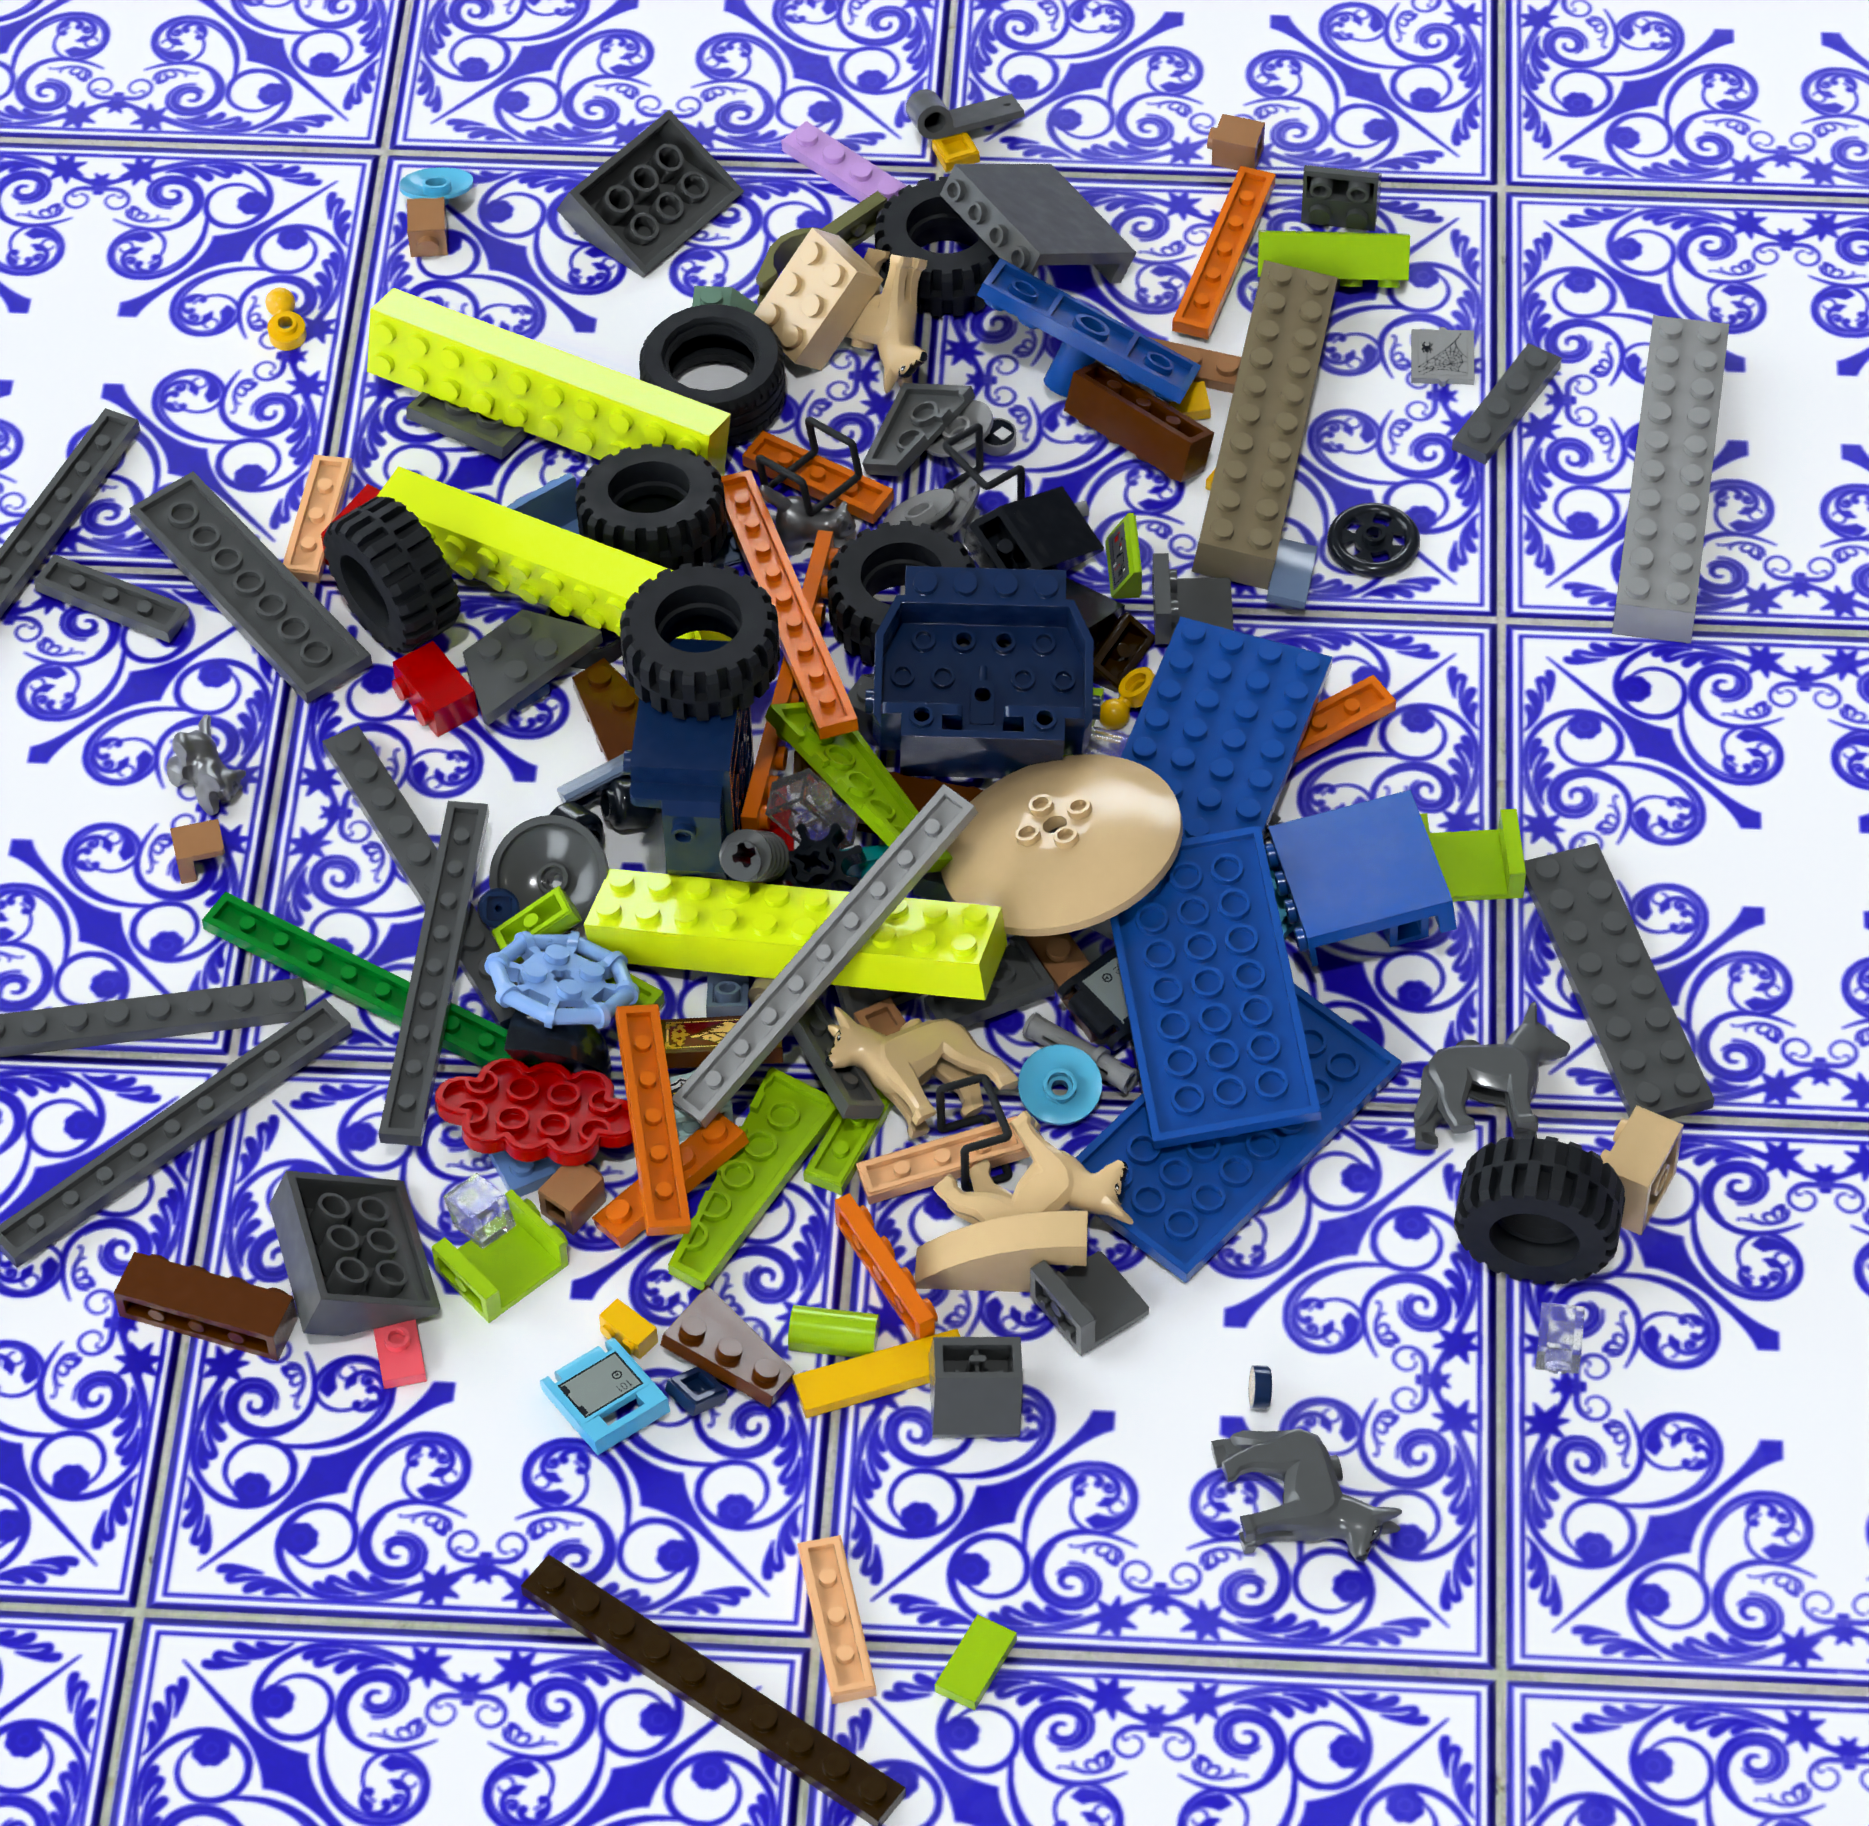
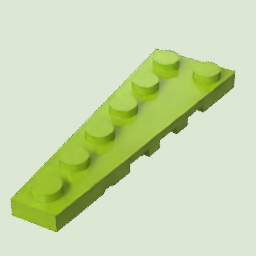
(851, 772)
(781, 1131)

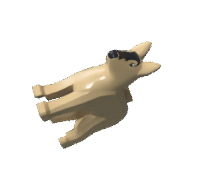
(891, 318)
(910, 1057)
(1050, 1184)

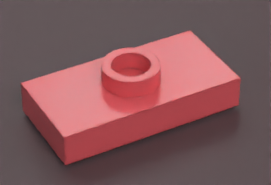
(400, 1354)

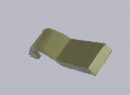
(852, 226)

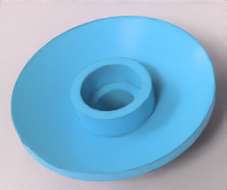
(436, 183)
(1061, 1066)

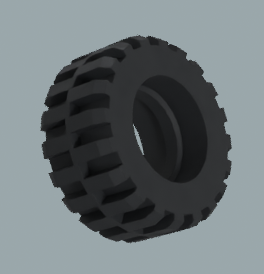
(924, 217)
(655, 505)
(877, 563)
(392, 574)
(703, 681)
(1539, 1209)

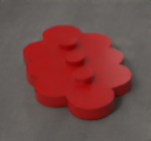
(536, 1111)

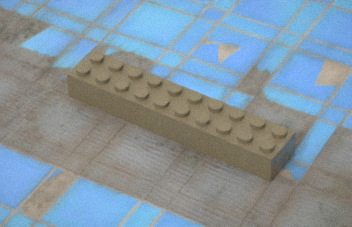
(1265, 425)

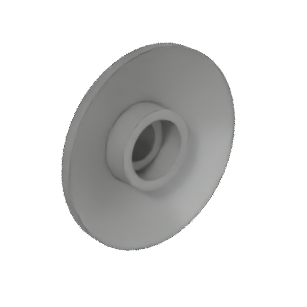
(974, 413)
(923, 508)

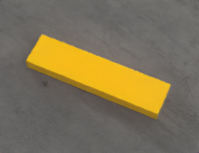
(865, 1376)

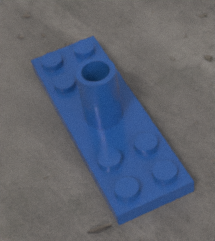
(1086, 335)

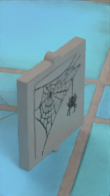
(1442, 356)

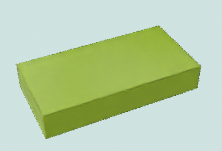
(975, 1662)

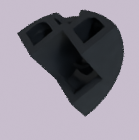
(574, 1045)

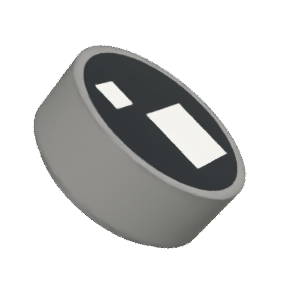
(1000, 438)

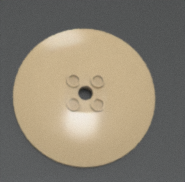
(1108, 854)

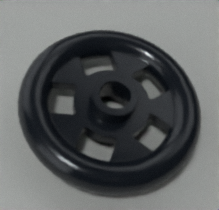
(1362, 563)

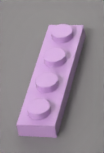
(838, 163)

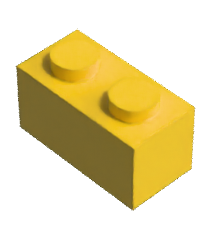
(628, 1328)

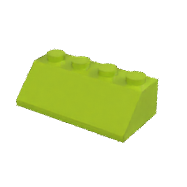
(1340, 254)

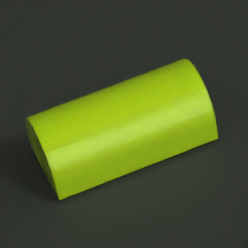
(548, 915)
(832, 1331)

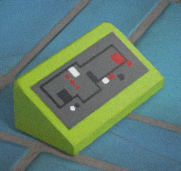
(1124, 559)

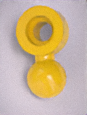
(281, 303)
(1133, 691)

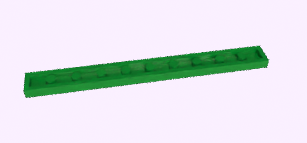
(345, 975)

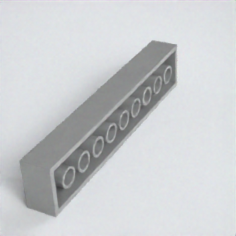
(1671, 480)

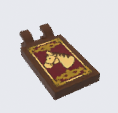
(693, 1039)

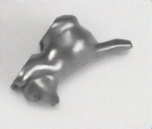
(798, 528)
(200, 764)

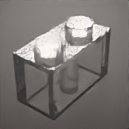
(813, 802)

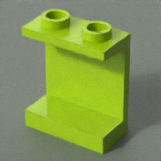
(1482, 861)
(509, 1266)

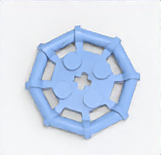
(561, 979)

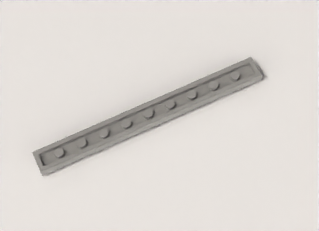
(824, 956)

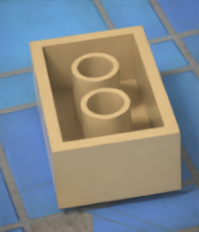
(818, 298)

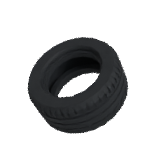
(724, 336)

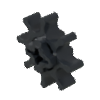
(820, 862)

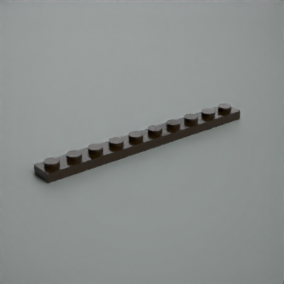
(714, 1691)

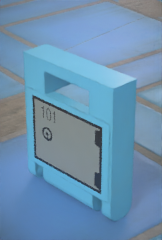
(599, 1386)

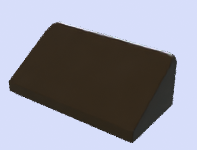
(1120, 651)

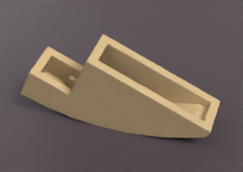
(1002, 1251)

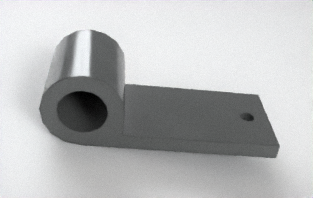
(936, 121)

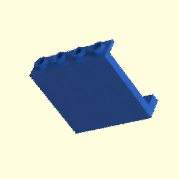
(1358, 872)

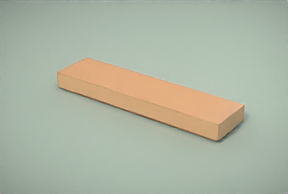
(318, 508)
(932, 1161)
(836, 1619)

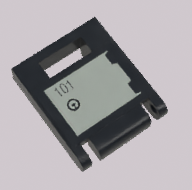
(1100, 999)

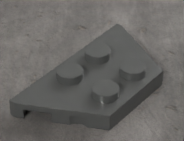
(523, 657)

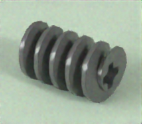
(754, 856)

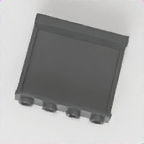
(1035, 218)

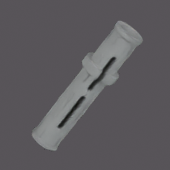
(1110, 1068)

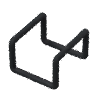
(974, 472)
(789, 473)
(964, 1153)

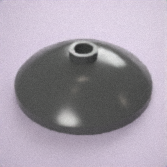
(541, 850)

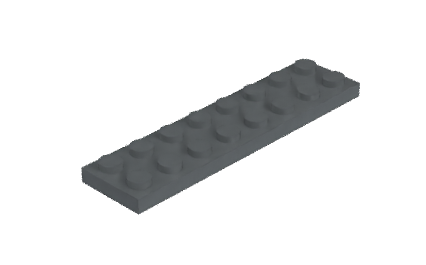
(251, 587)
(1616, 983)

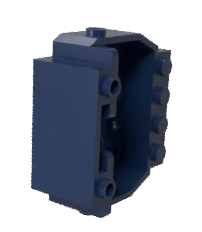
(928, 683)
(694, 775)

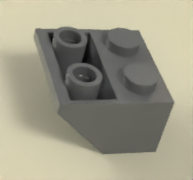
(1340, 197)
(975, 1387)

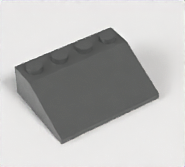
(650, 196)
(351, 1252)

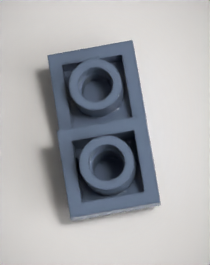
(1291, 574)
(726, 995)

